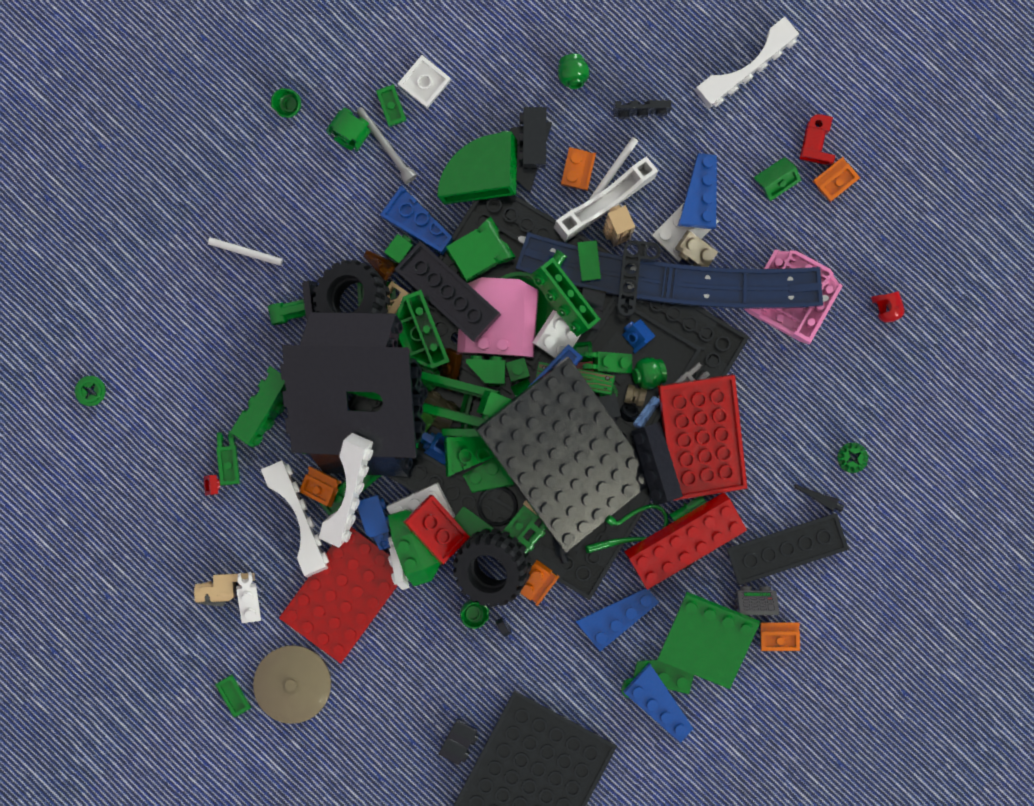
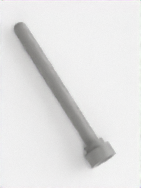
(407, 174)

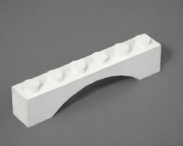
(718, 86)
(617, 192)
(354, 456)
(310, 555)

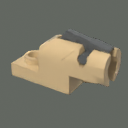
(219, 591)

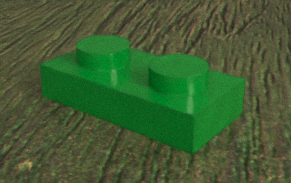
(391, 105)

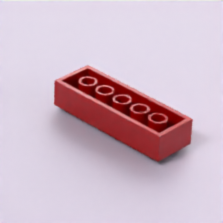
(685, 540)

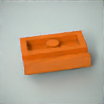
(578, 169)
(836, 179)
(320, 486)
(539, 582)
(779, 636)

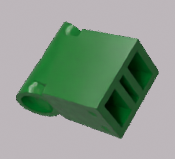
(479, 251)

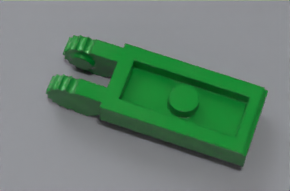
(609, 362)
(227, 460)

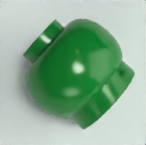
(573, 71)
(649, 373)

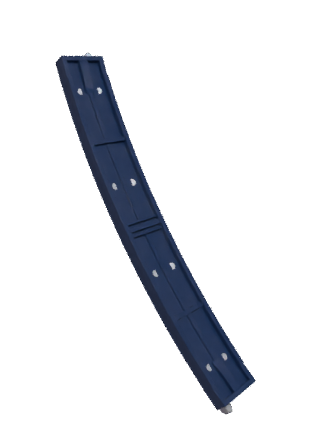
(685, 283)

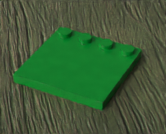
(708, 640)

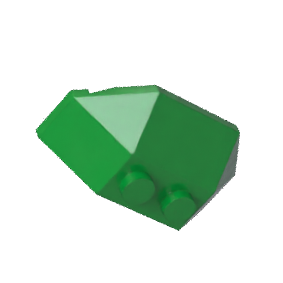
(420, 331)
(414, 557)

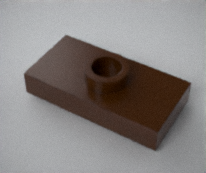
(452, 368)

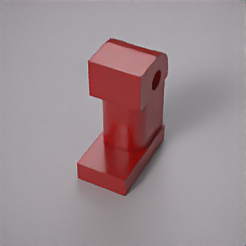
(814, 140)

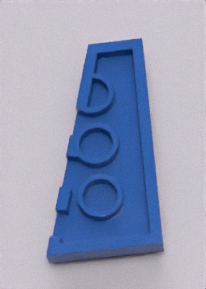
(416, 221)

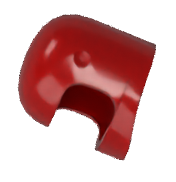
(894, 304)

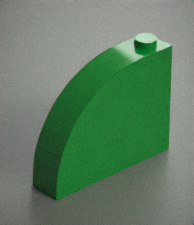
(481, 170)

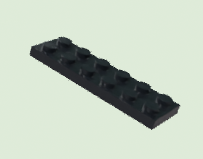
(448, 292)
(787, 549)

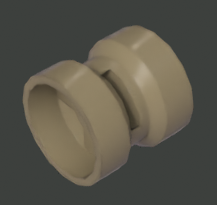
(635, 395)

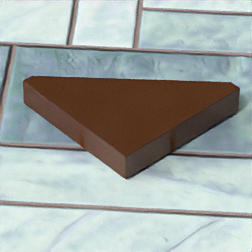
(380, 264)

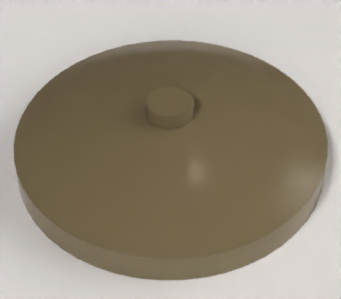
(292, 684)

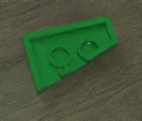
(464, 452)
(487, 477)

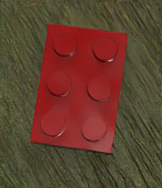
(436, 529)

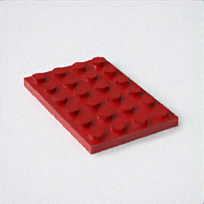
(704, 435)
(344, 599)

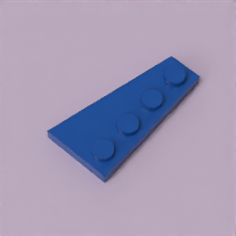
(701, 196)
(610, 622)
(654, 698)

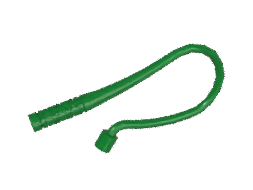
(611, 521)

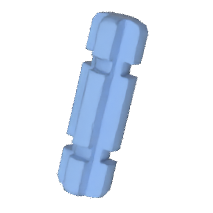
(647, 412)

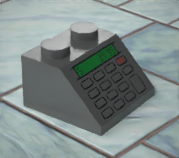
(756, 601)

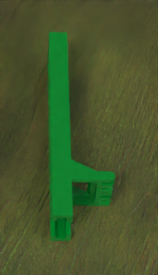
(467, 389)

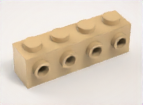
(618, 225)

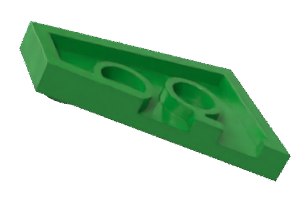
(672, 677)

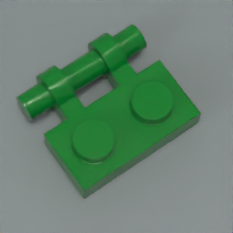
(521, 524)

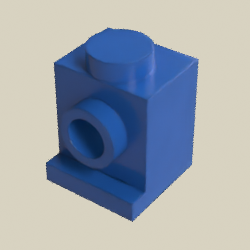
(638, 334)

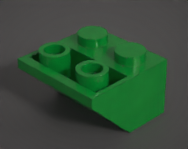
(490, 371)

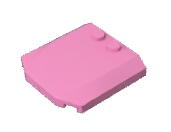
(799, 322)
(515, 328)

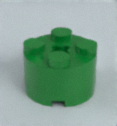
(348, 129)

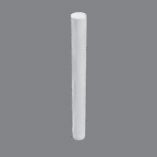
(615, 167)
(245, 251)

